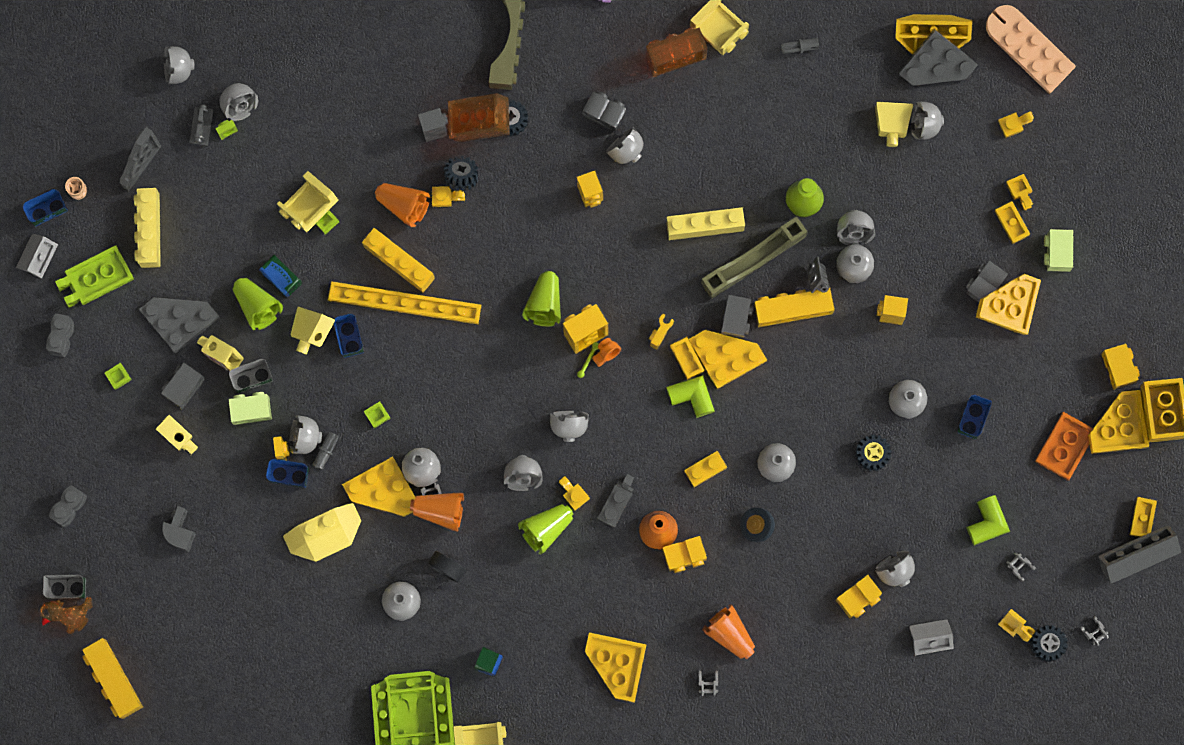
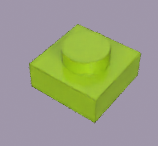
(226, 129)
(327, 222)
(118, 376)
(377, 414)

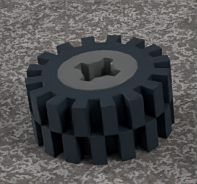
(461, 173)

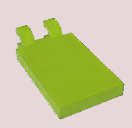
(95, 277)

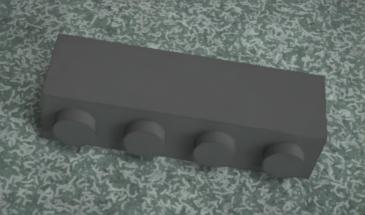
(1139, 554)

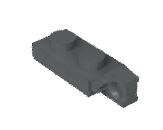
(617, 502)

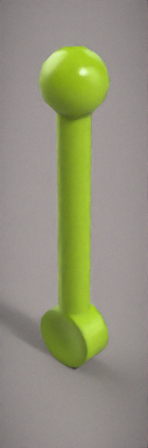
(580, 374)

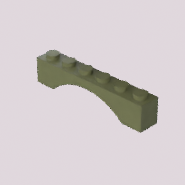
(502, 69)
(771, 247)

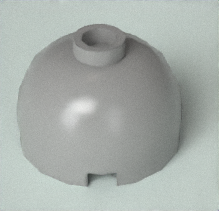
(177, 65)
(238, 101)
(926, 119)
(627, 147)
(855, 228)
(855, 263)
(908, 399)
(568, 424)
(304, 435)
(776, 462)
(421, 467)
(522, 473)
(896, 570)
(401, 601)

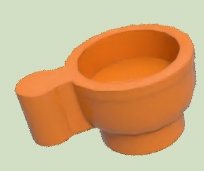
(608, 350)

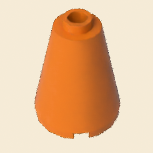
(404, 202)
(439, 509)
(658, 537)
(730, 633)

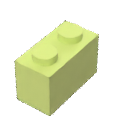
(1059, 250)
(250, 409)

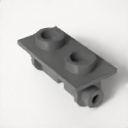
(201, 125)
(817, 276)

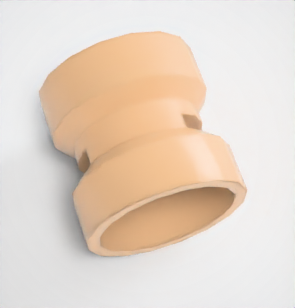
(76, 184)

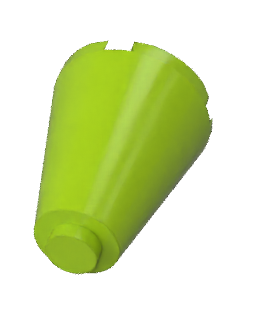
(804, 198)
(544, 301)
(256, 304)
(545, 527)

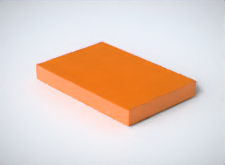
(1065, 446)

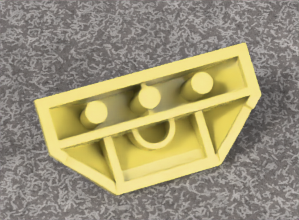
(324, 533)

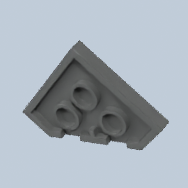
(937, 62)
(141, 155)
(178, 319)

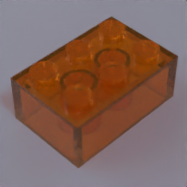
(676, 51)
(478, 117)

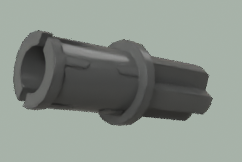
(800, 46)
(325, 450)

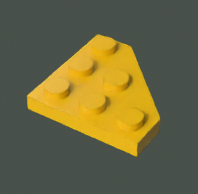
(1011, 304)
(726, 356)
(1121, 425)
(382, 489)
(617, 663)

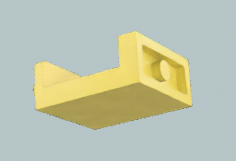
(719, 26)
(308, 203)
(480, 734)

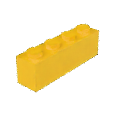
(398, 260)
(793, 307)
(112, 678)

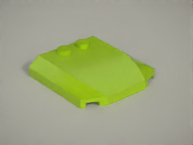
(421, 714)

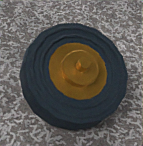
(757, 524)

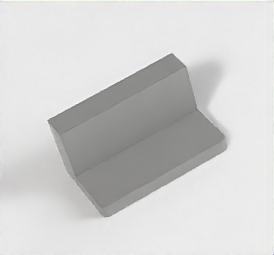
(37, 255)
(931, 637)

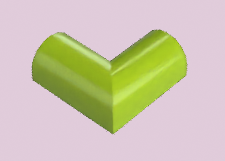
(693, 390)
(993, 524)

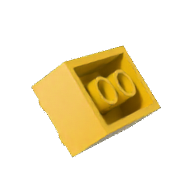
(585, 328)
(1163, 409)

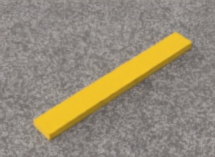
(404, 302)

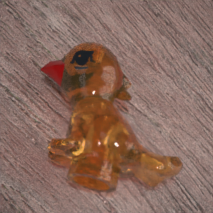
(72, 617)

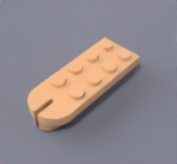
(1028, 47)

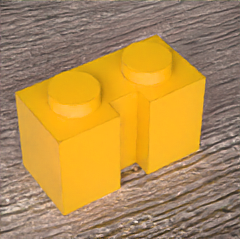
(590, 189)
(892, 310)
(1120, 366)
(684, 554)
(859, 596)

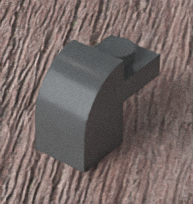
(175, 534)

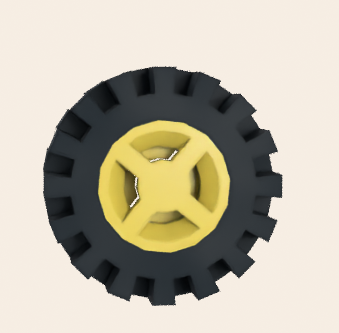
(876, 447)

